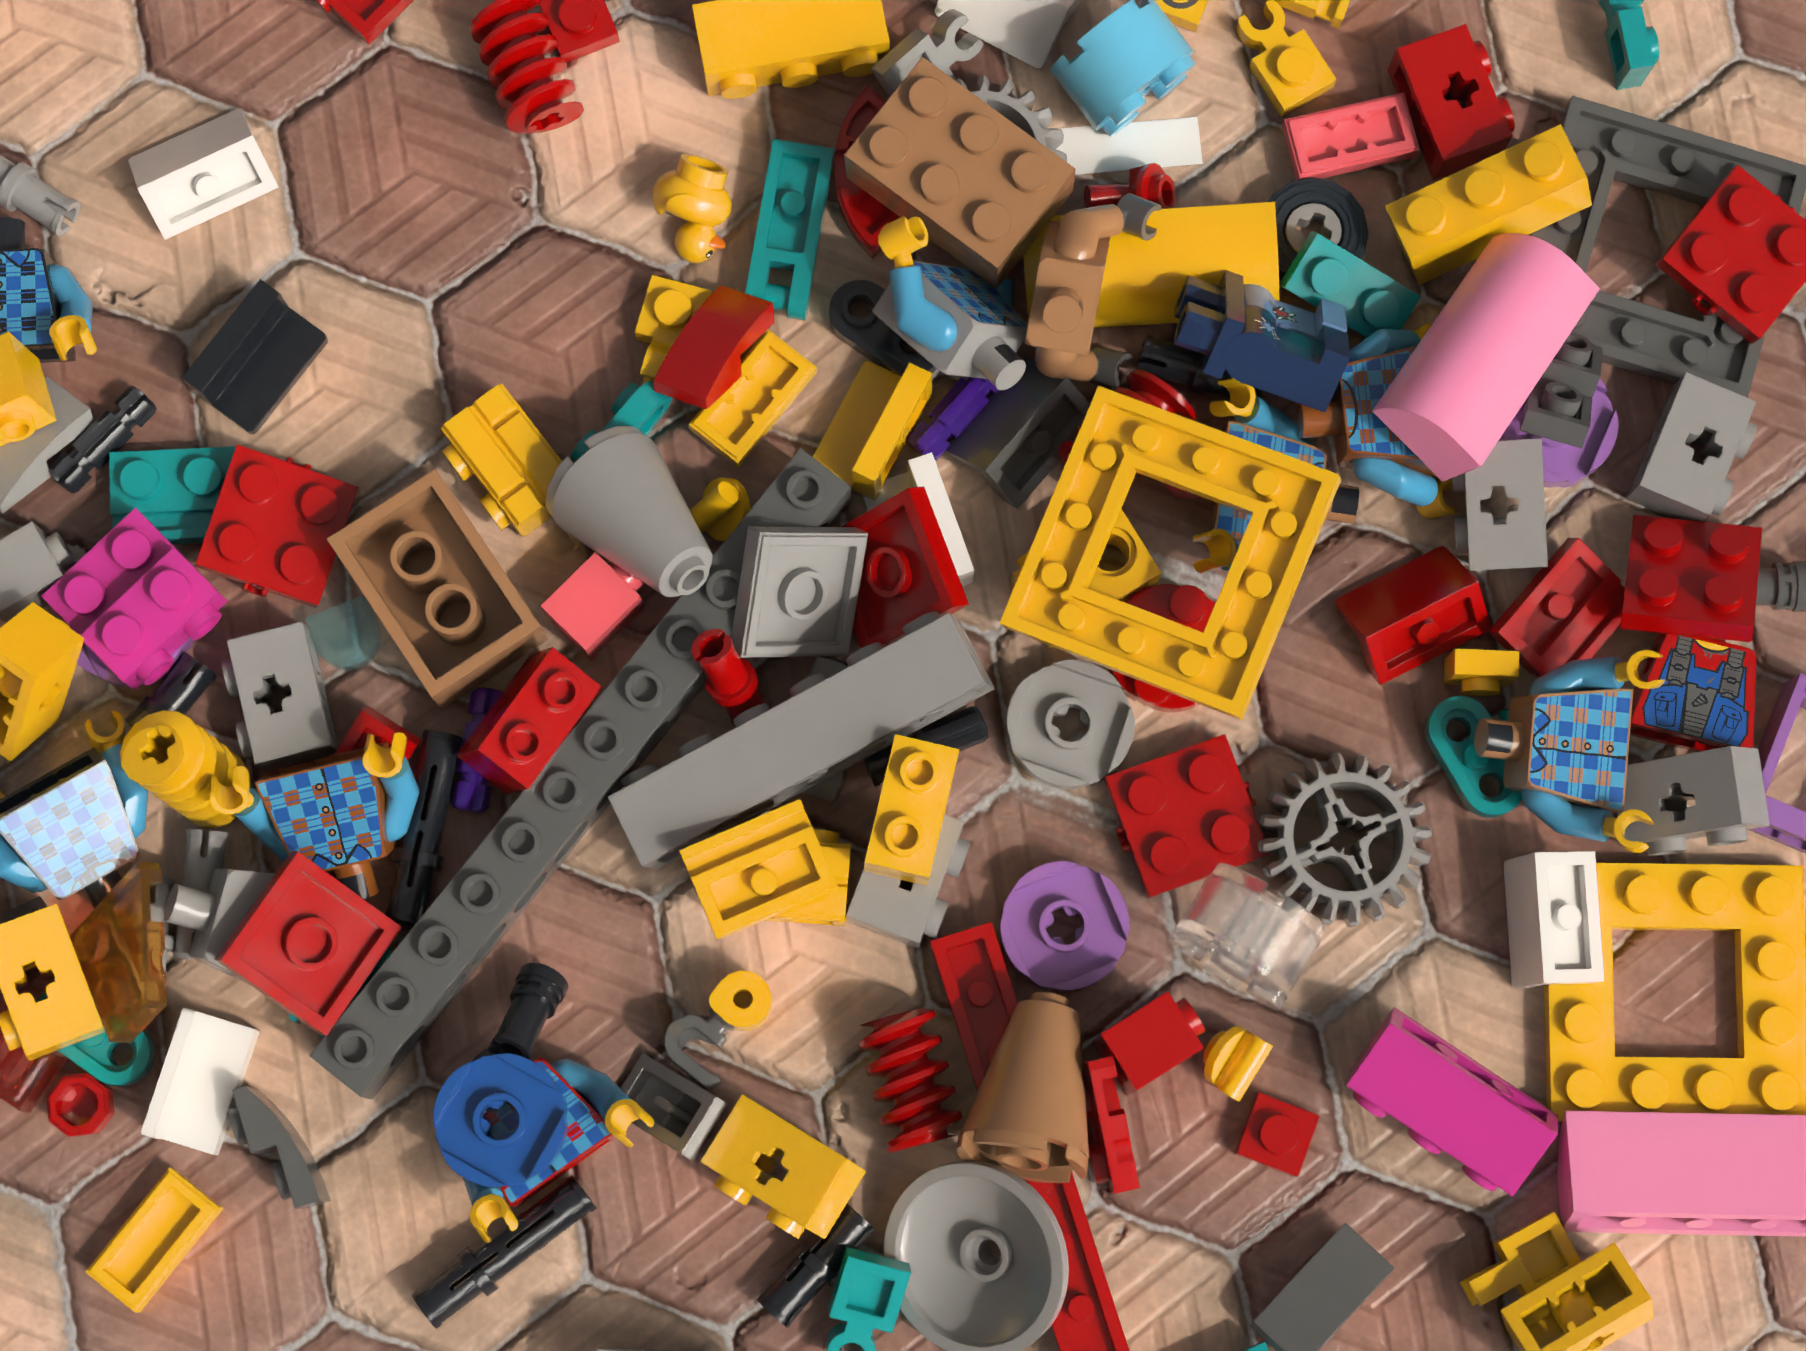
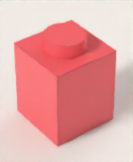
(594, 605)

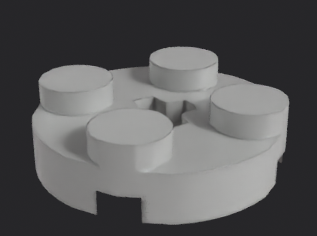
(1052, 692)

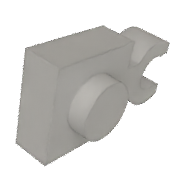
(938, 49)

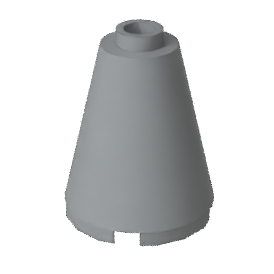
(631, 511)

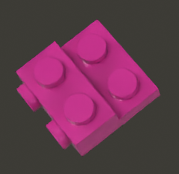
(136, 600)

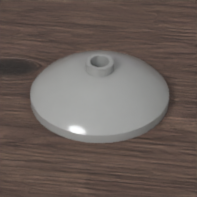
(956, 1286)

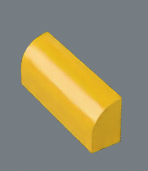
(1201, 241)

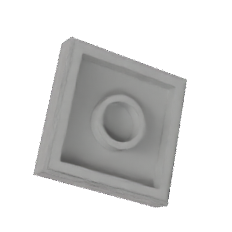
(798, 591)

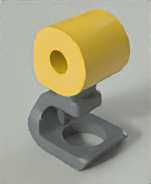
(737, 1003)

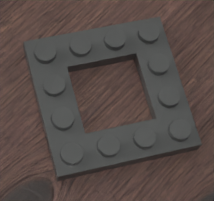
(1682, 166)

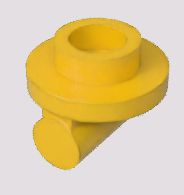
(721, 507)
(1234, 1060)

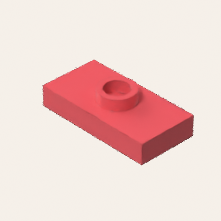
(1351, 137)

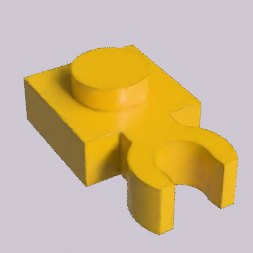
(1288, 67)

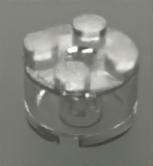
(1248, 935)

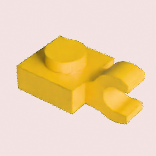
(663, 317)
(1528, 1261)

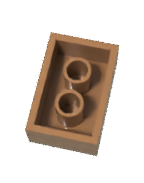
(961, 170)
(437, 589)

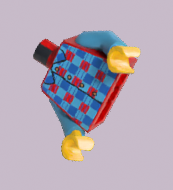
(594, 1117)

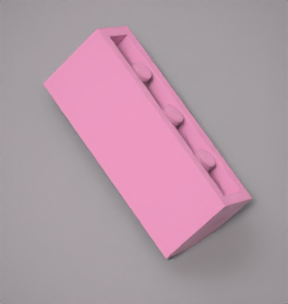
(1485, 353)
(1682, 1173)

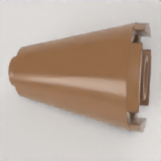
(1033, 1096)

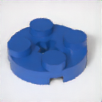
(463, 1130)

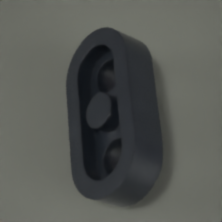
(870, 335)

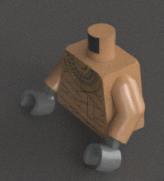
(1070, 290)

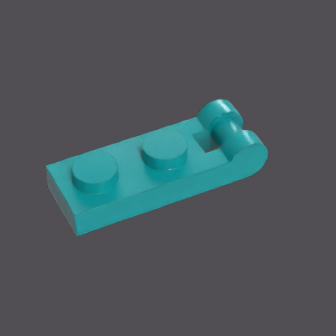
(790, 224)

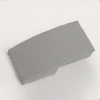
(25, 461)

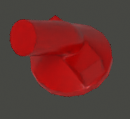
(1144, 181)

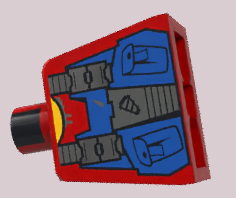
(1704, 694)

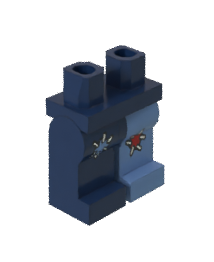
(1264, 339)

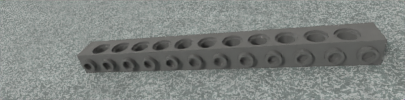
(560, 804)

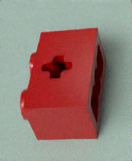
(1445, 132)
(529, 721)
(1151, 1041)

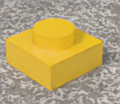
(1481, 670)

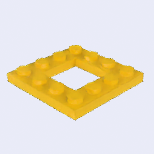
(1226, 661)
(1770, 973)

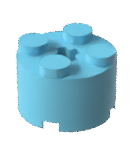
(1122, 62)

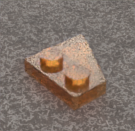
(124, 955)

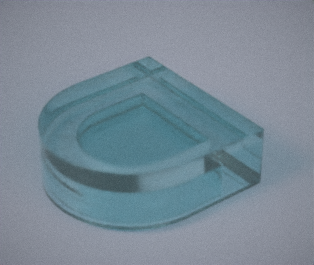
(346, 634)

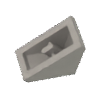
(680, 1109)

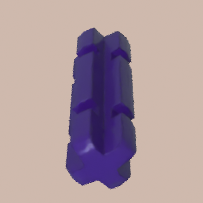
(951, 416)
(472, 791)

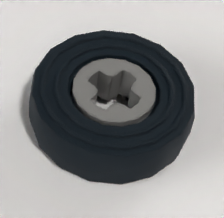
(1319, 201)

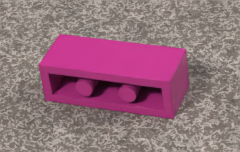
(1452, 1103)

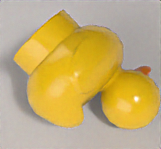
(698, 196)

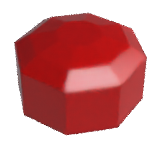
(80, 1105)

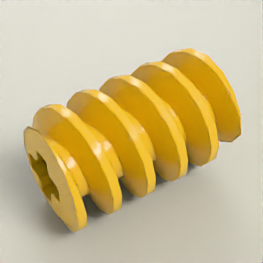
(175, 764)

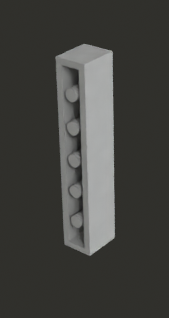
(800, 741)

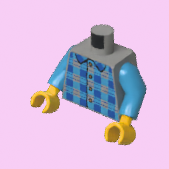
(950, 311)

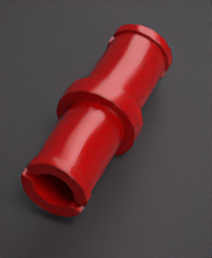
(729, 677)

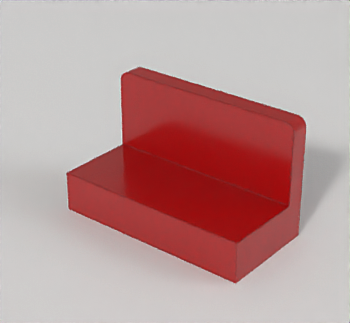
(1414, 613)

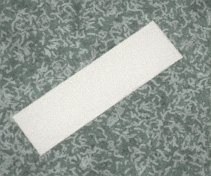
(1139, 143)

